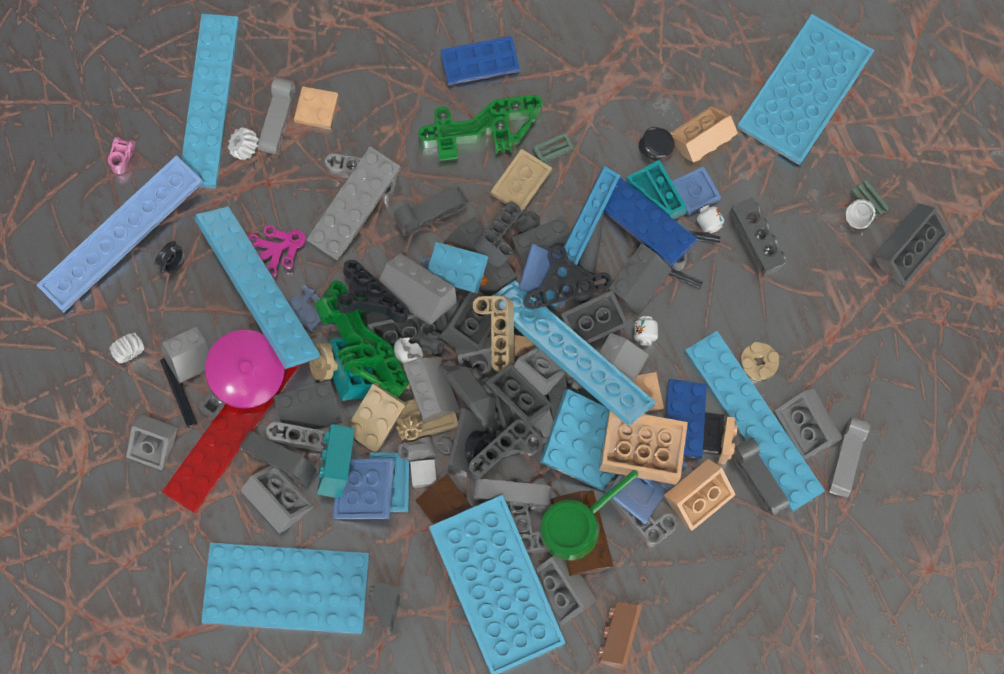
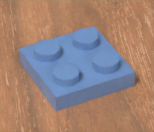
(696, 190)

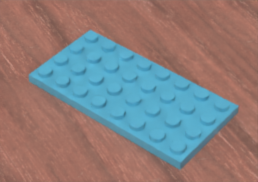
(805, 89)
(496, 585)
(285, 588)

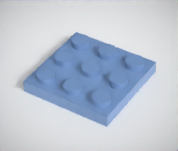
(366, 491)

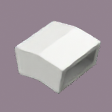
(423, 473)

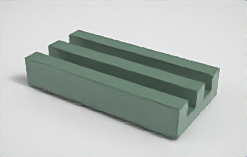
(556, 154)
(865, 185)

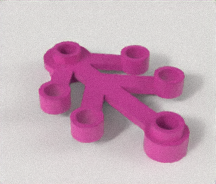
(276, 249)

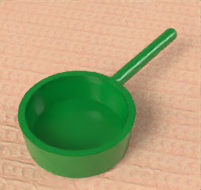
(571, 528)

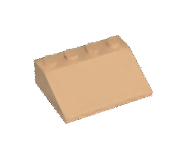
(648, 445)

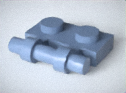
(305, 313)

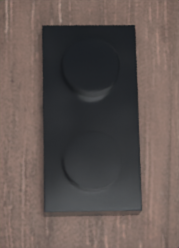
(713, 432)

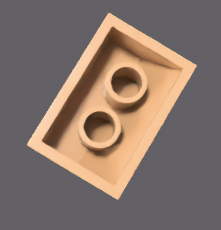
(703, 133)
(700, 494)

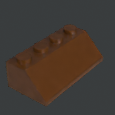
(442, 500)
(600, 557)

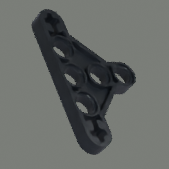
(573, 279)
(373, 300)

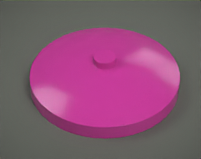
(243, 369)

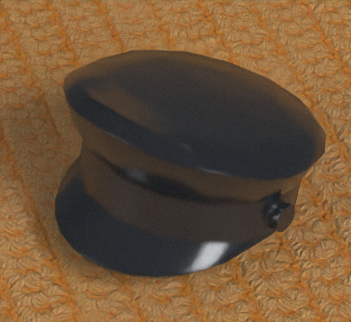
(656, 143)
(170, 258)
(476, 443)

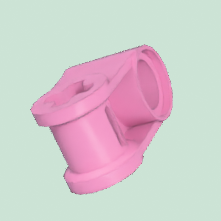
(121, 151)

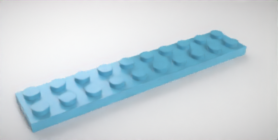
(209, 96)
(257, 287)
(577, 357)
(754, 418)

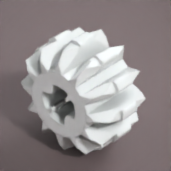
(243, 143)
(127, 348)

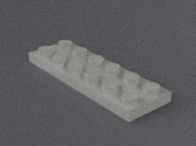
(354, 203)

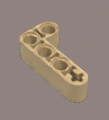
(496, 333)

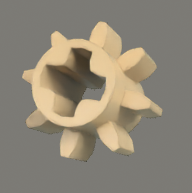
(409, 428)

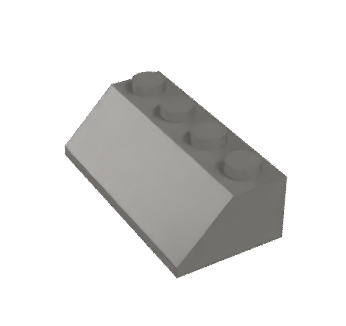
(418, 288)

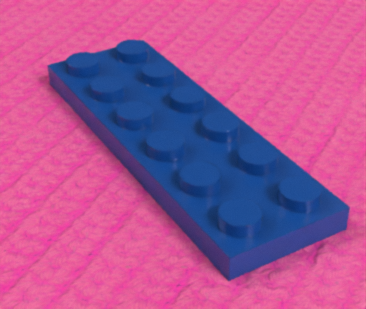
(648, 223)

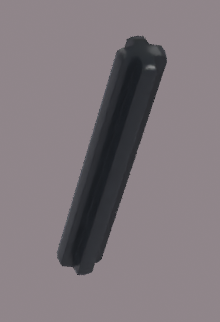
(180, 395)

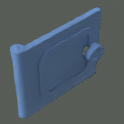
(536, 269)
(639, 498)

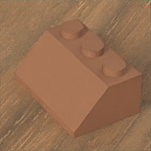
(619, 634)

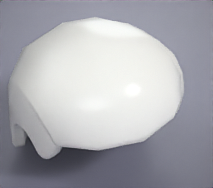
(860, 213)
(406, 351)

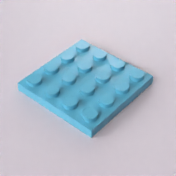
(577, 440)

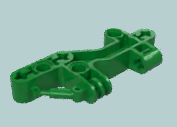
(483, 124)
(365, 346)

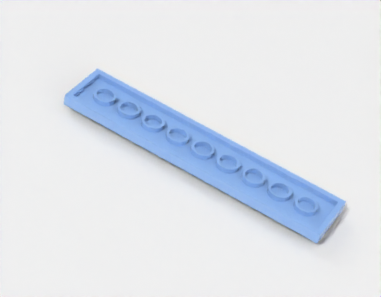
(119, 234)

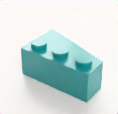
(658, 188)
(348, 385)
(336, 461)

